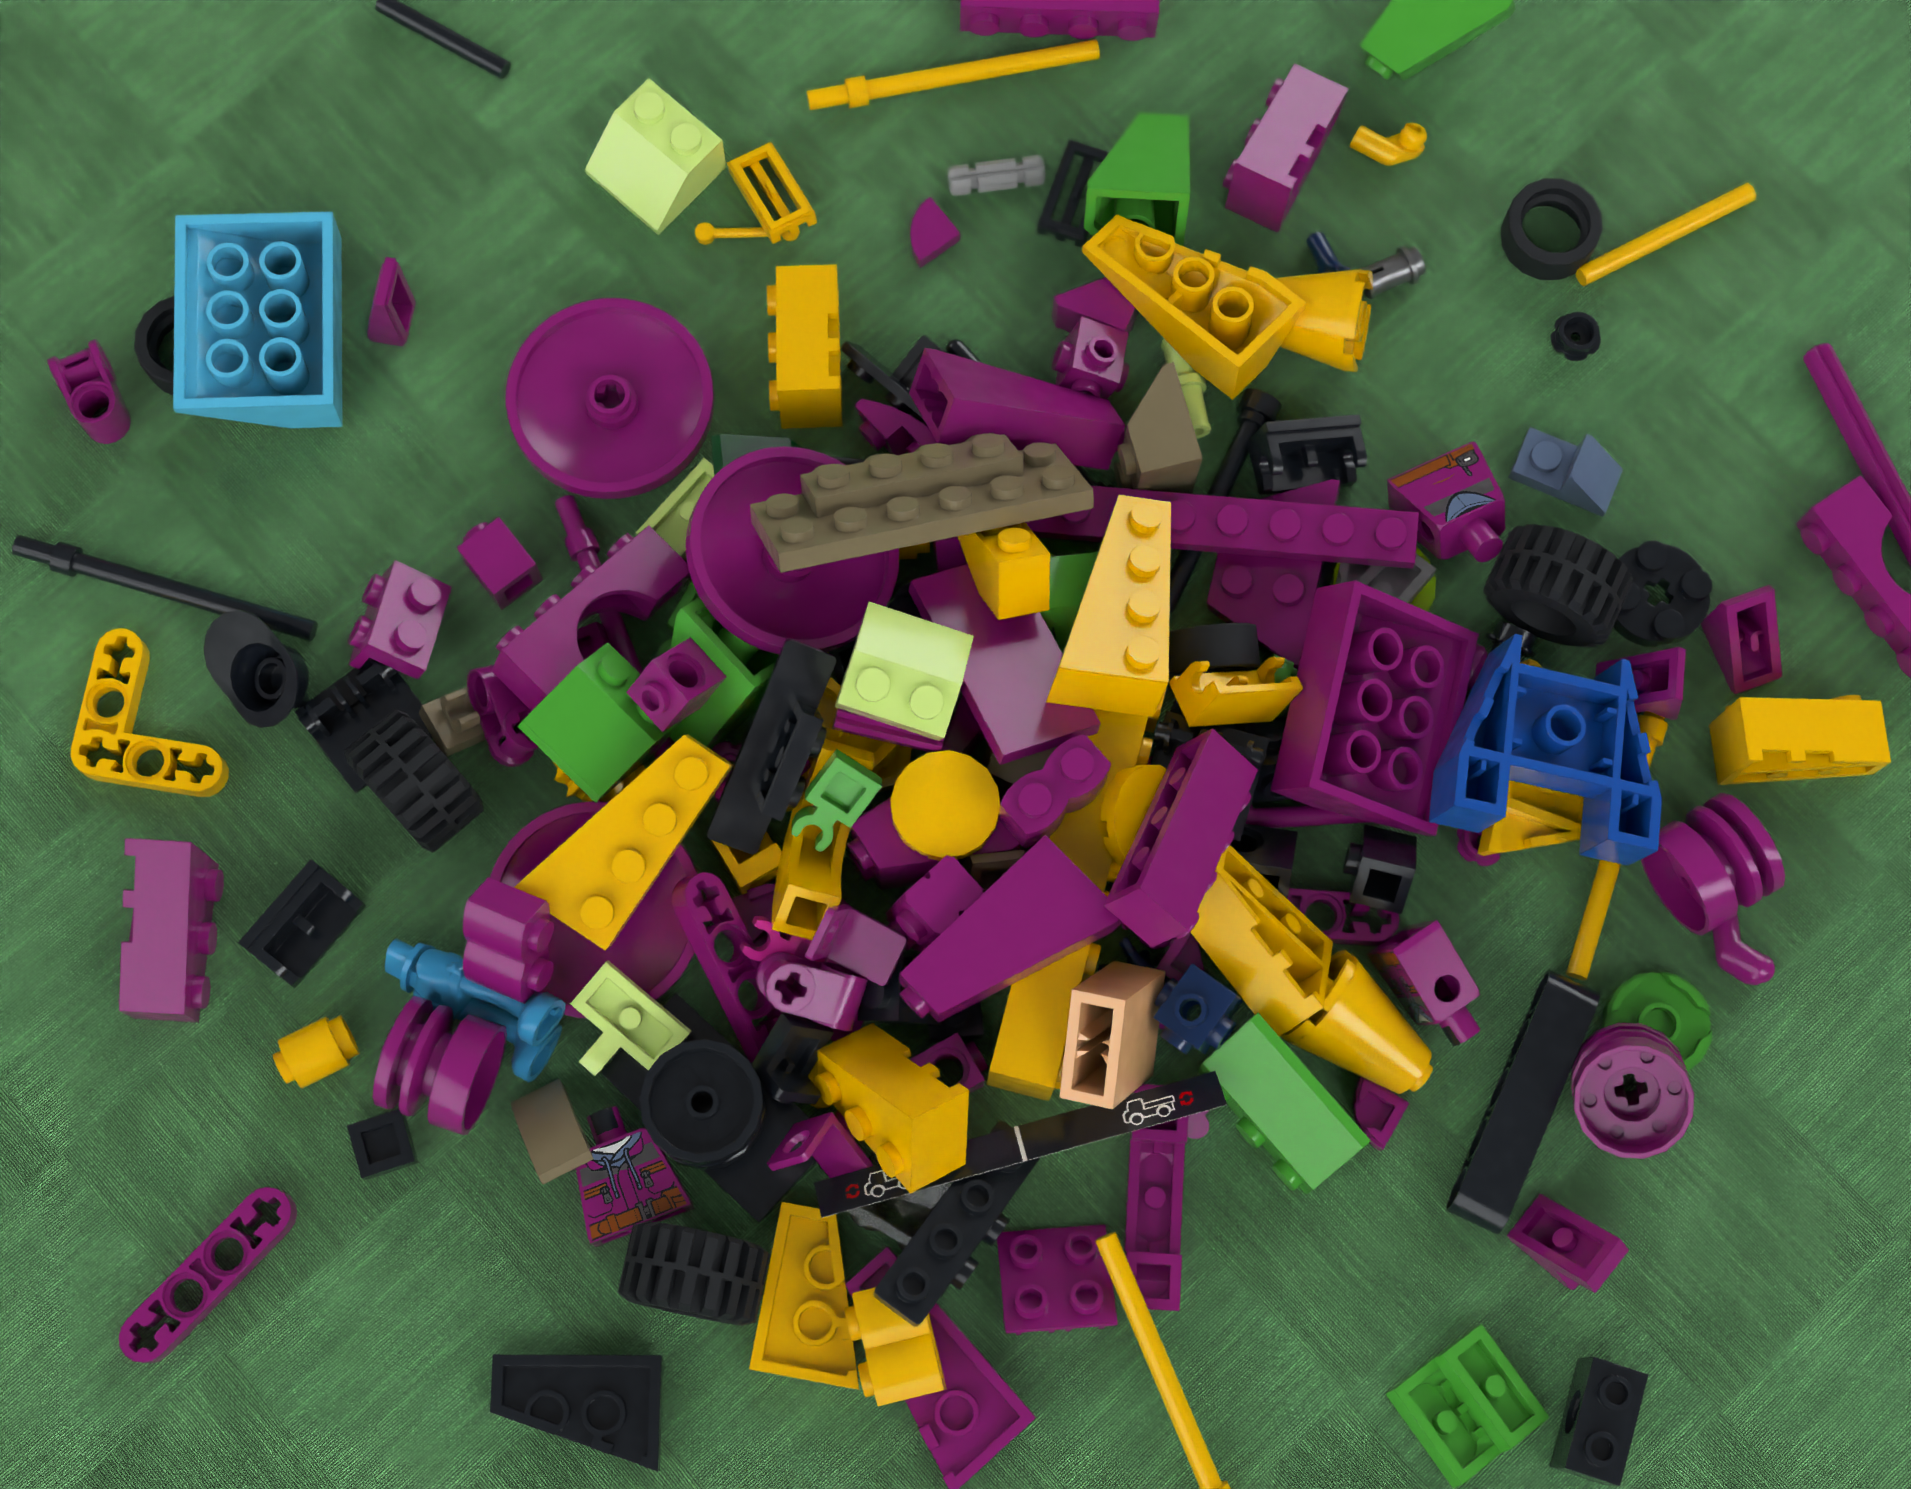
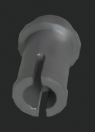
(1396, 270)

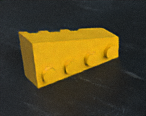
(1121, 629)
(620, 852)

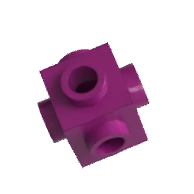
(1092, 359)

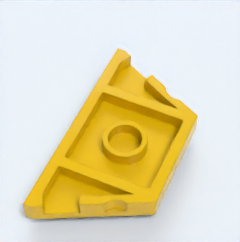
(1533, 817)

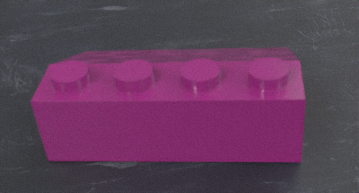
(1373, 707)

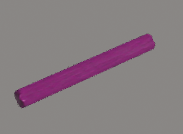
(1862, 439)

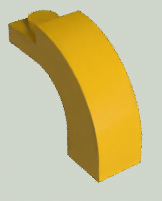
(807, 878)

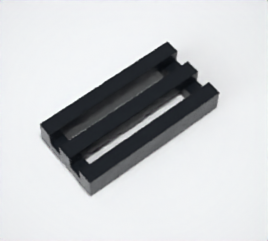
(1063, 229)

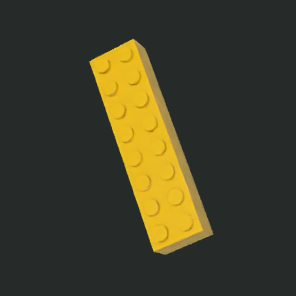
(1036, 1013)

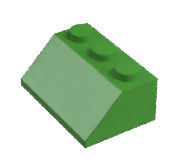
(1283, 1106)

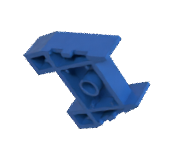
(1555, 736)

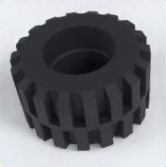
(1558, 585)
(414, 780)
(694, 1273)

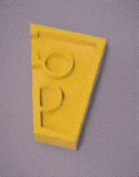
(804, 1302)

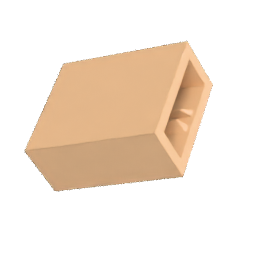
(1111, 1034)

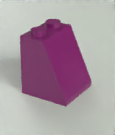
(882, 855)

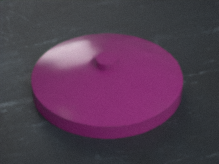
(610, 398)
(741, 581)
(651, 944)

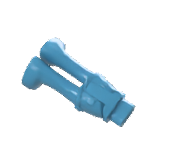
(440, 978)

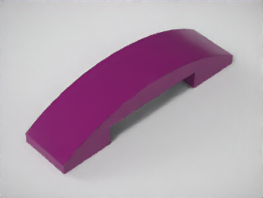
(1155, 1210)

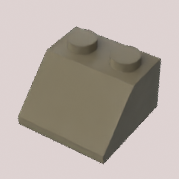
(1160, 441)

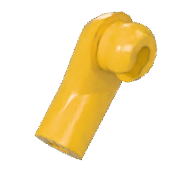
(1393, 149)

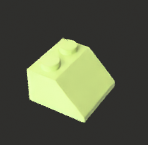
(655, 156)
(905, 671)

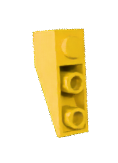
(1009, 569)

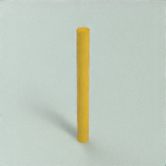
(1665, 234)

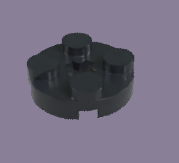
(1685, 587)

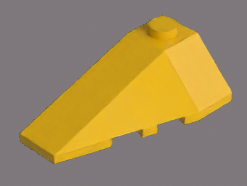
(1208, 310)

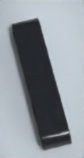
(1523, 1102)

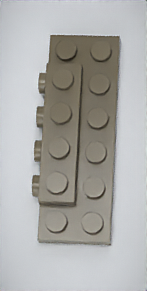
(917, 499)

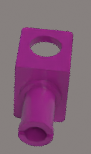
(858, 943)
(828, 1142)

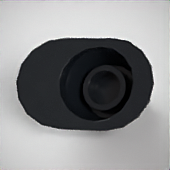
(255, 668)

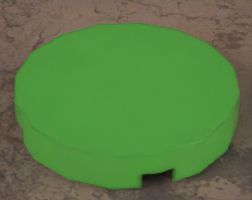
(1666, 1005)

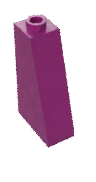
(974, 398)
(1011, 931)

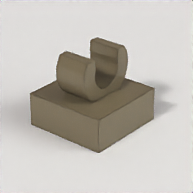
(452, 722)

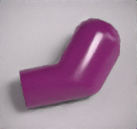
(1738, 958)

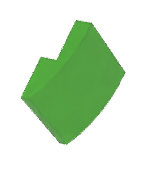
(1467, 1406)

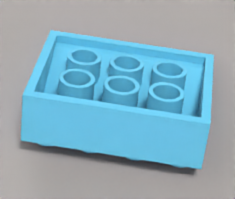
(259, 318)

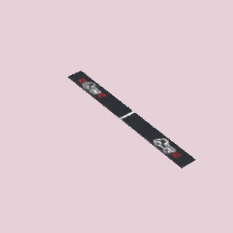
(1035, 1140)

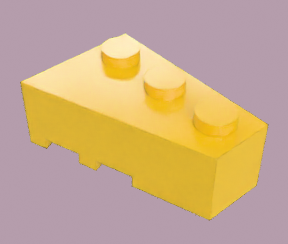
(806, 346)
(1798, 739)
(1263, 944)
(895, 1105)

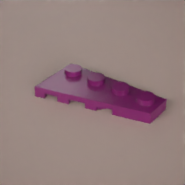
(977, 1410)

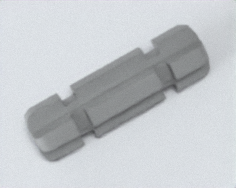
(996, 175)

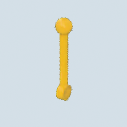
(706, 233)

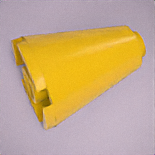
(1334, 319)
(1363, 1030)

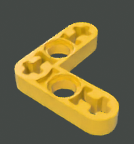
(117, 730)

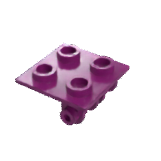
(1054, 1280)

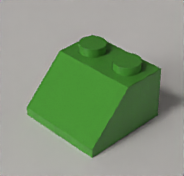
(594, 725)

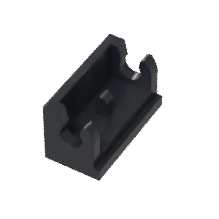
(1307, 452)
(302, 923)

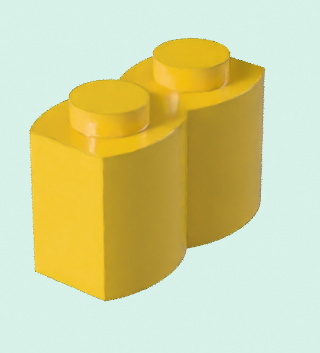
(899, 1357)

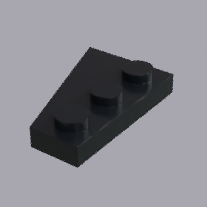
(589, 1399)

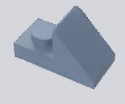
(1572, 473)

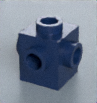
(1192, 991)

